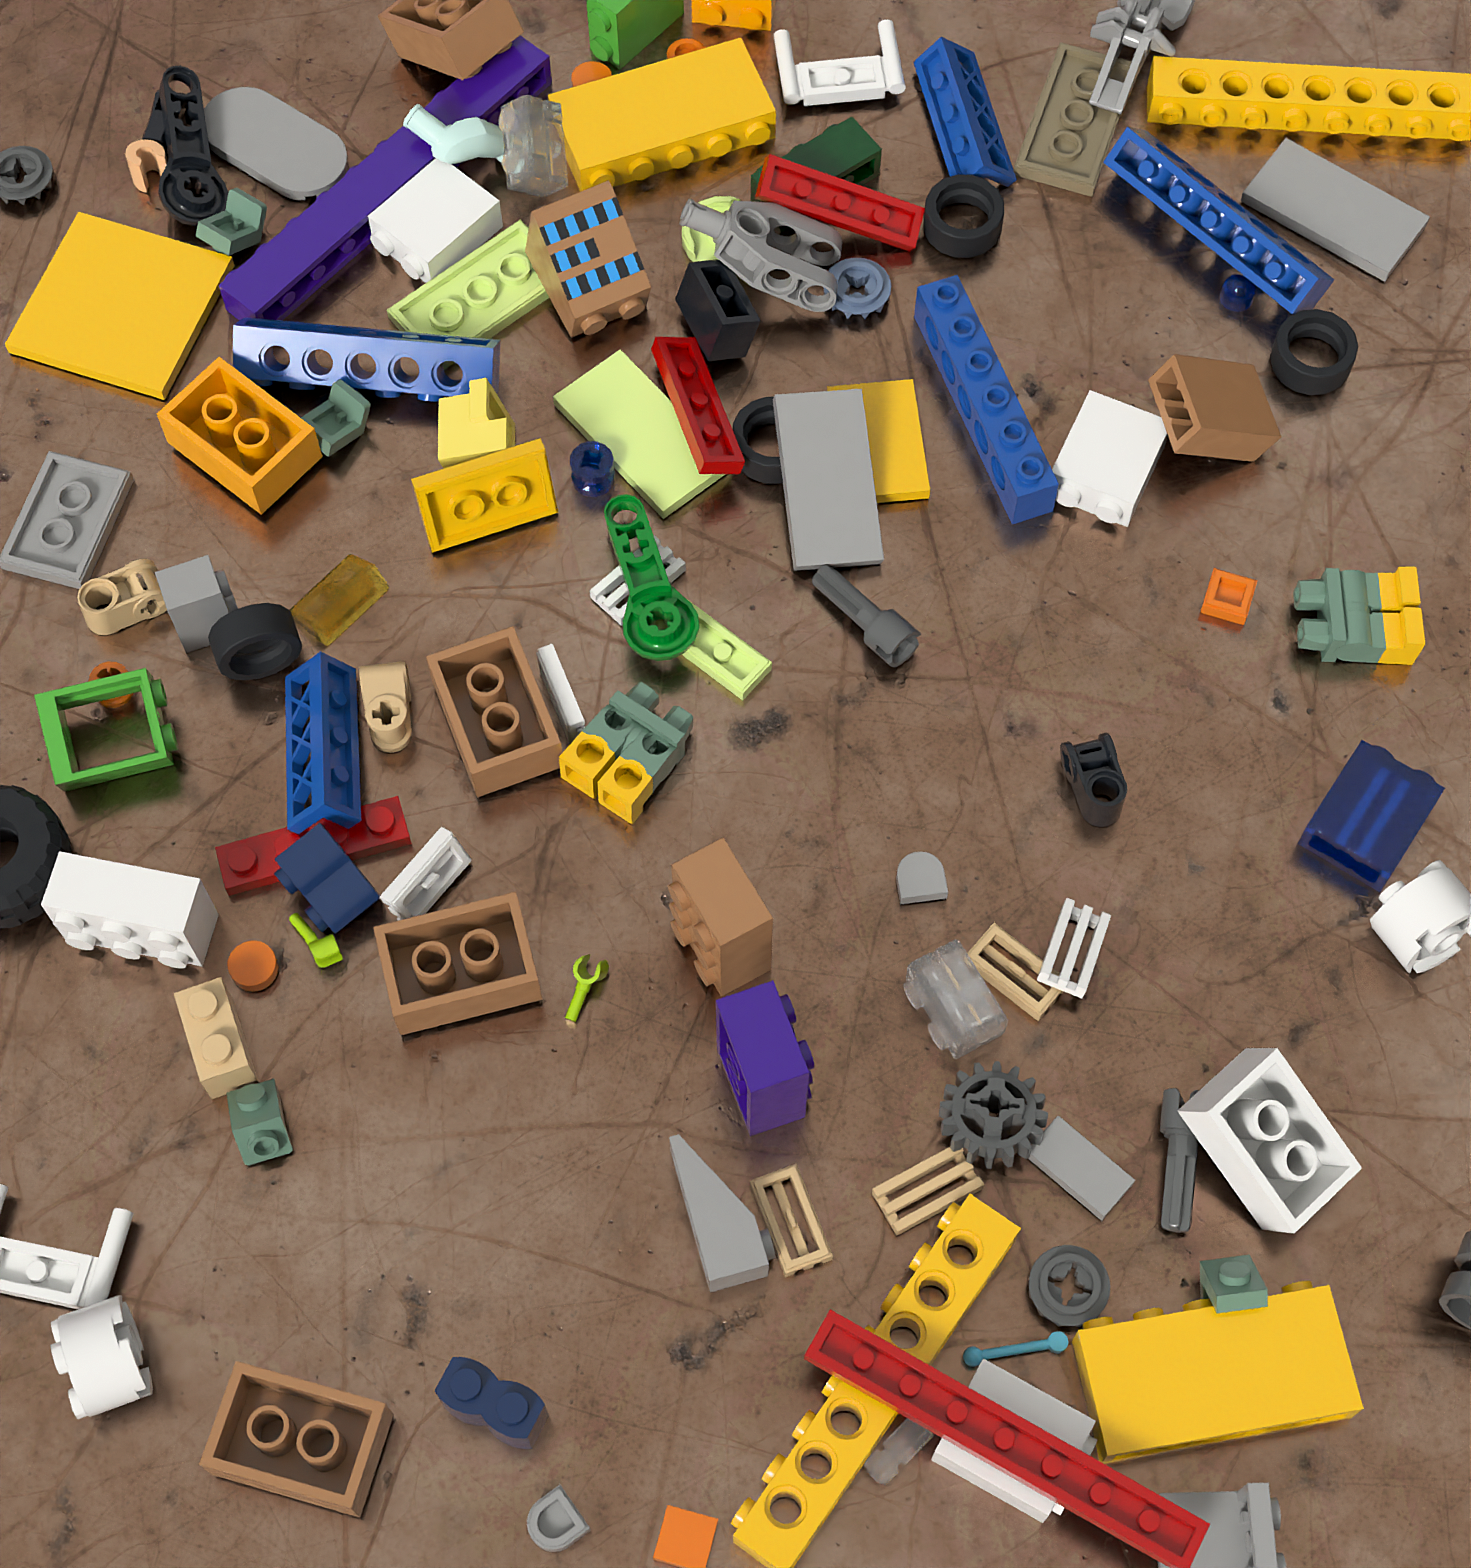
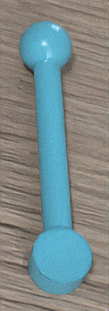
(1056, 1343)

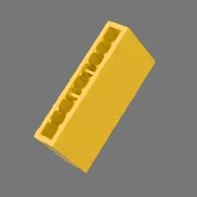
(665, 115)
(1214, 1374)

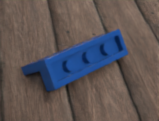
(963, 113)
(329, 736)

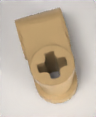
(125, 598)
(386, 700)

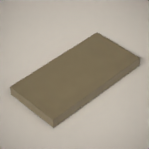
(1066, 132)

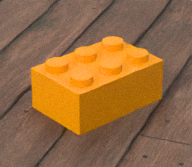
(240, 435)

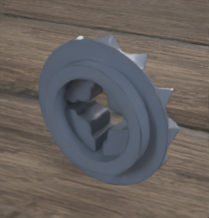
(858, 273)

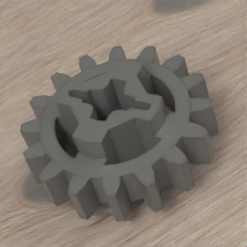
(1003, 1093)

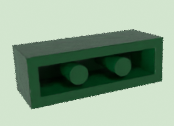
(840, 151)

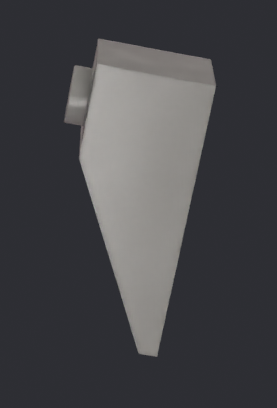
(722, 1225)

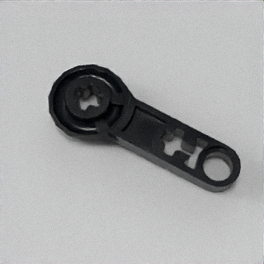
(188, 154)

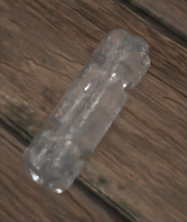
(899, 1448)

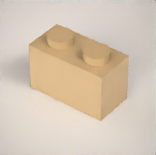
(215, 1037)

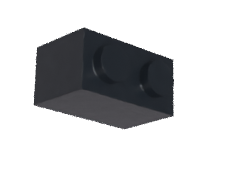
(717, 310)

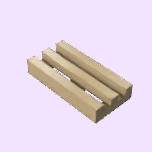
(1005, 985)
(918, 1171)
(805, 1260)

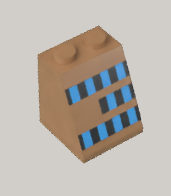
(587, 260)

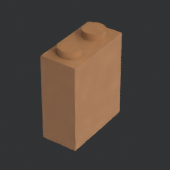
(1214, 408)

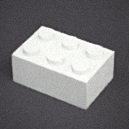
(130, 910)
(1270, 1139)

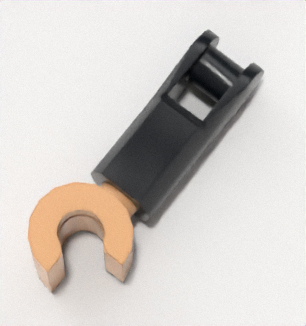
(151, 150)

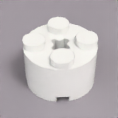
(1424, 918)
(102, 1357)

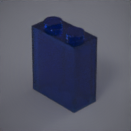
(1371, 815)

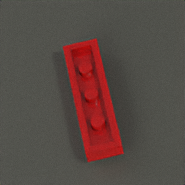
(840, 202)
(697, 405)
(251, 861)

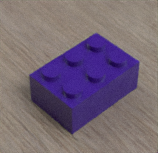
(763, 1057)

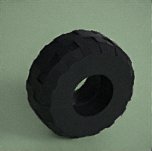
(40, 836)

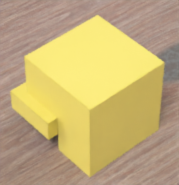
(473, 425)

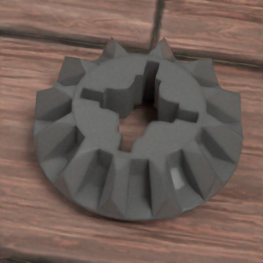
(37, 177)
(1089, 1275)

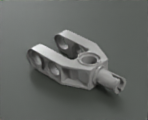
(744, 241)

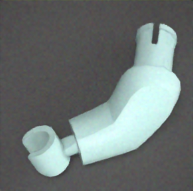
(459, 141)

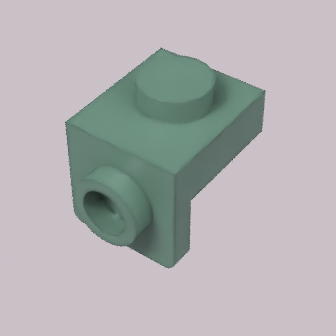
(235, 227)
(339, 418)
(258, 1122)
(1232, 1284)

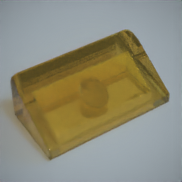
(339, 599)

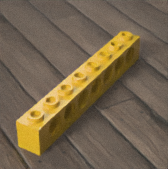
(1309, 98)
(782, 1545)

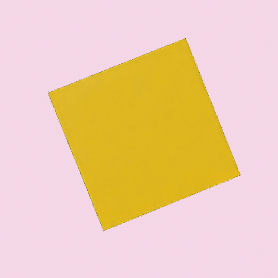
(120, 305)

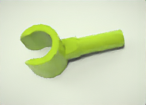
(323, 950)
(584, 984)

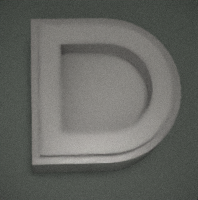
(921, 878)
(555, 1521)

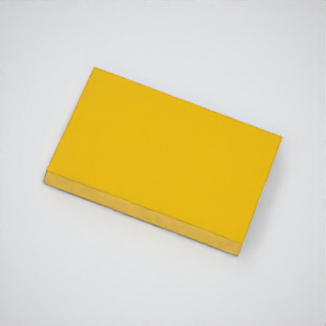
(894, 440)
(485, 495)

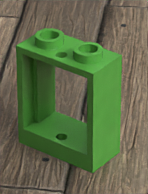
(58, 741)

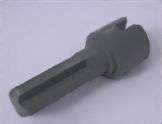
(884, 630)
(1180, 1164)

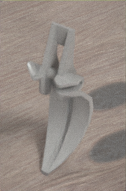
(1137, 26)

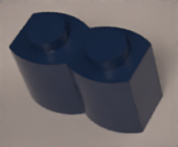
(326, 879)
(478, 1398)

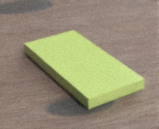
(476, 293)
(641, 429)

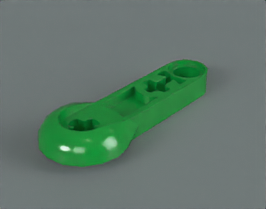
(649, 589)

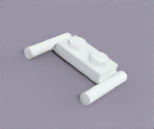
(841, 78)
(60, 1274)

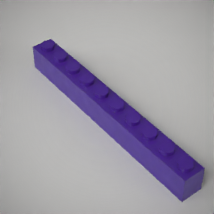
(337, 222)

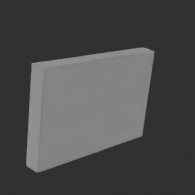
(66, 520)

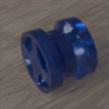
(590, 480)

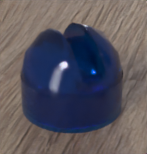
(1229, 291)

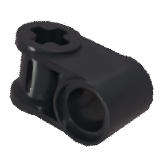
(1094, 770)

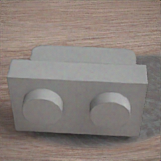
(1238, 1529)

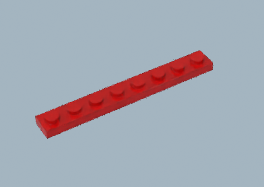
(1007, 1442)

